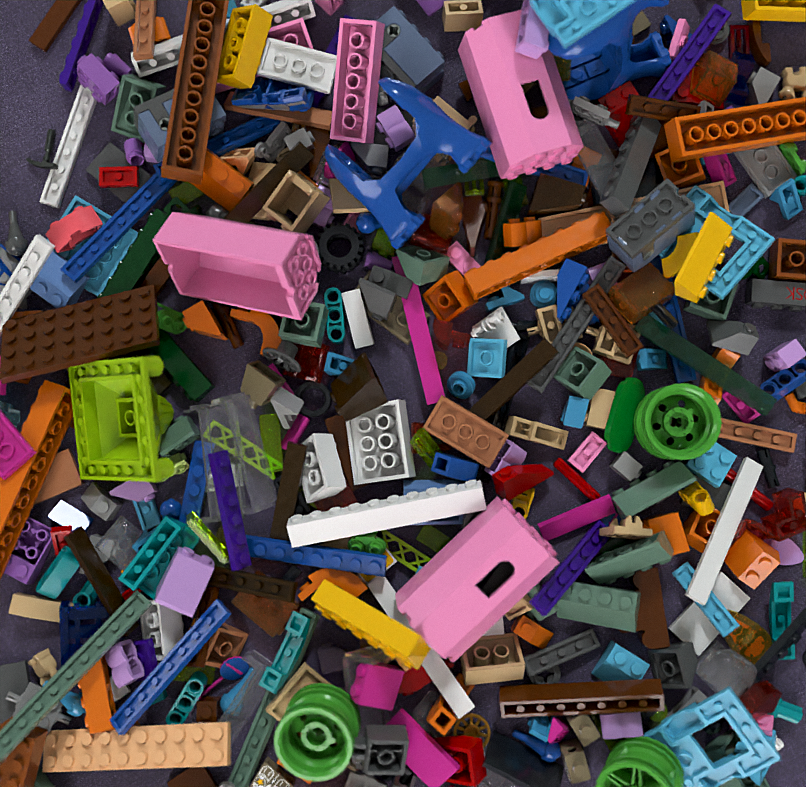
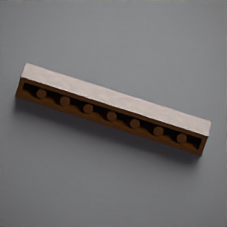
(581, 698)

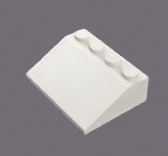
(381, 444)

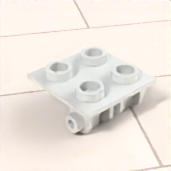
(496, 327)

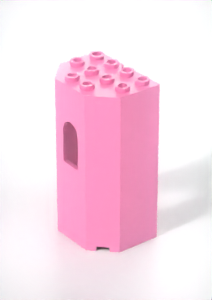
(496, 79)
(240, 263)
(444, 596)

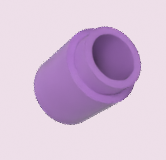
(134, 151)

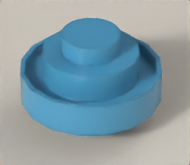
(543, 294)
(461, 384)

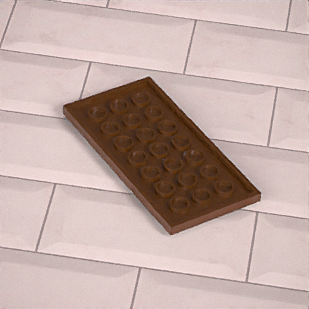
(79, 334)

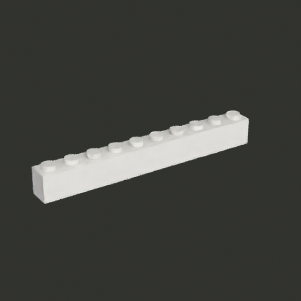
(168, 52)
(386, 513)

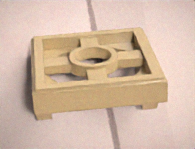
(626, 529)

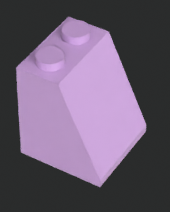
(184, 581)

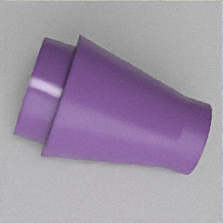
(116, 64)
(377, 260)

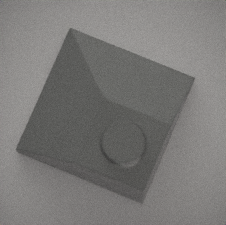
(378, 299)
(732, 335)
(674, 665)

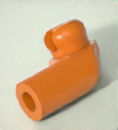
(795, 406)

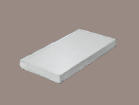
(298, 65)
(695, 626)

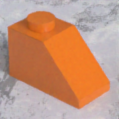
(531, 631)

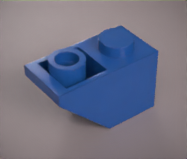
(454, 467)

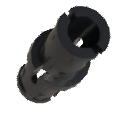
(768, 469)

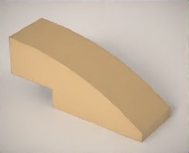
(536, 432)
(35, 607)

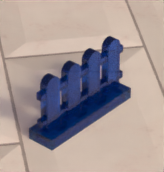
(77, 631)

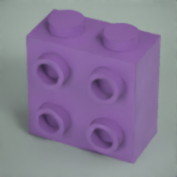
(97, 78)

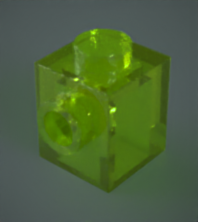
(382, 244)

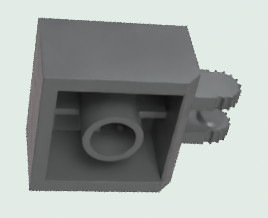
(382, 749)

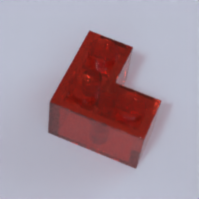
(789, 514)

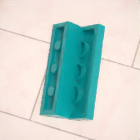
(155, 555)

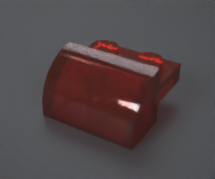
(443, 335)
(311, 361)

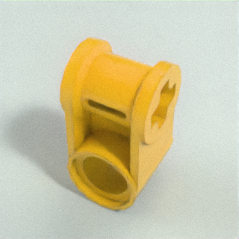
(697, 498)
(523, 501)

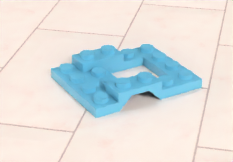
(575, 18)
(754, 242)
(698, 768)

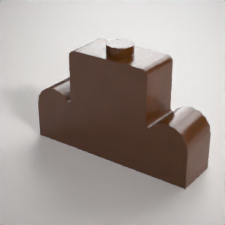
(651, 615)

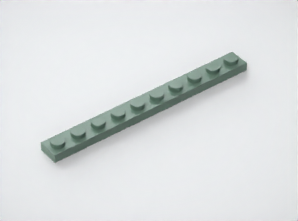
(71, 673)
(264, 722)

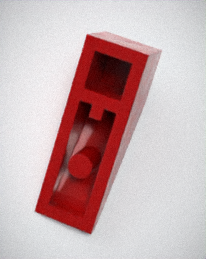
(519, 478)
(416, 679)

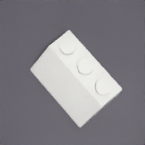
(322, 468)
(163, 626)

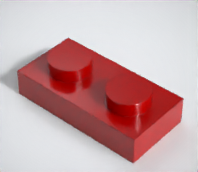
(119, 176)
(58, 535)

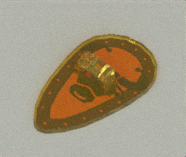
(748, 639)

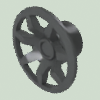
(285, 353)

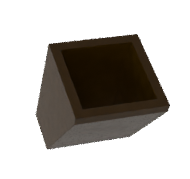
(555, 196)
(357, 389)

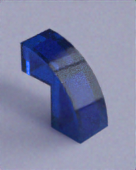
(740, 90)

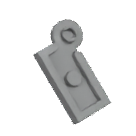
(274, 144)

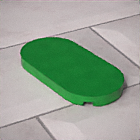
(619, 427)

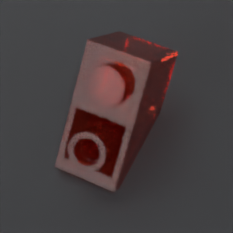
(761, 699)

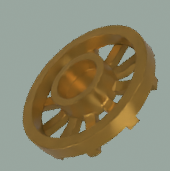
(473, 729)

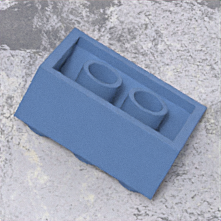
(55, 285)
(423, 485)

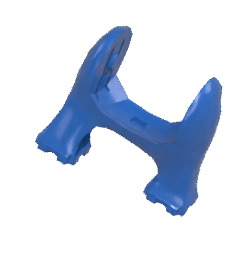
(607, 56)
(434, 134)

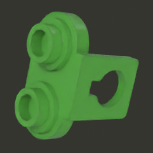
(789, 152)
(170, 320)
(367, 543)

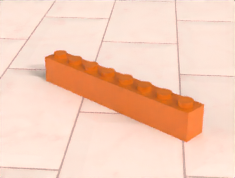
(537, 256)

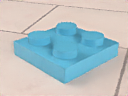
(487, 357)
(712, 465)

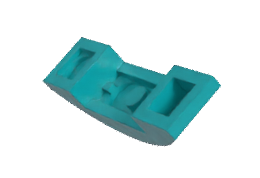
(780, 612)
(288, 653)

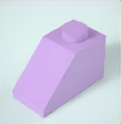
(136, 491)

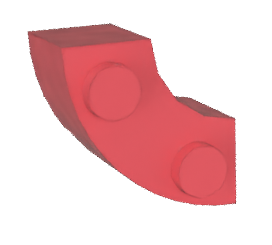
(74, 228)

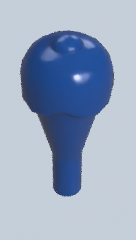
(367, 223)
(170, 508)
(548, 751)

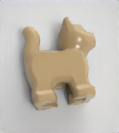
(792, 83)
(44, 665)

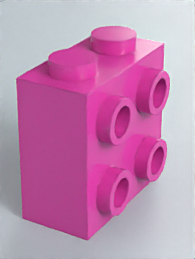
(376, 685)

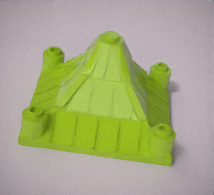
(120, 420)

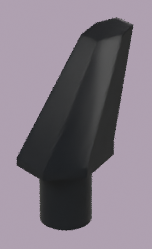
(522, 325)

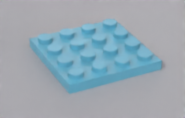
(108, 263)

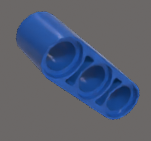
(790, 374)

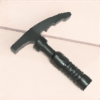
(45, 164)

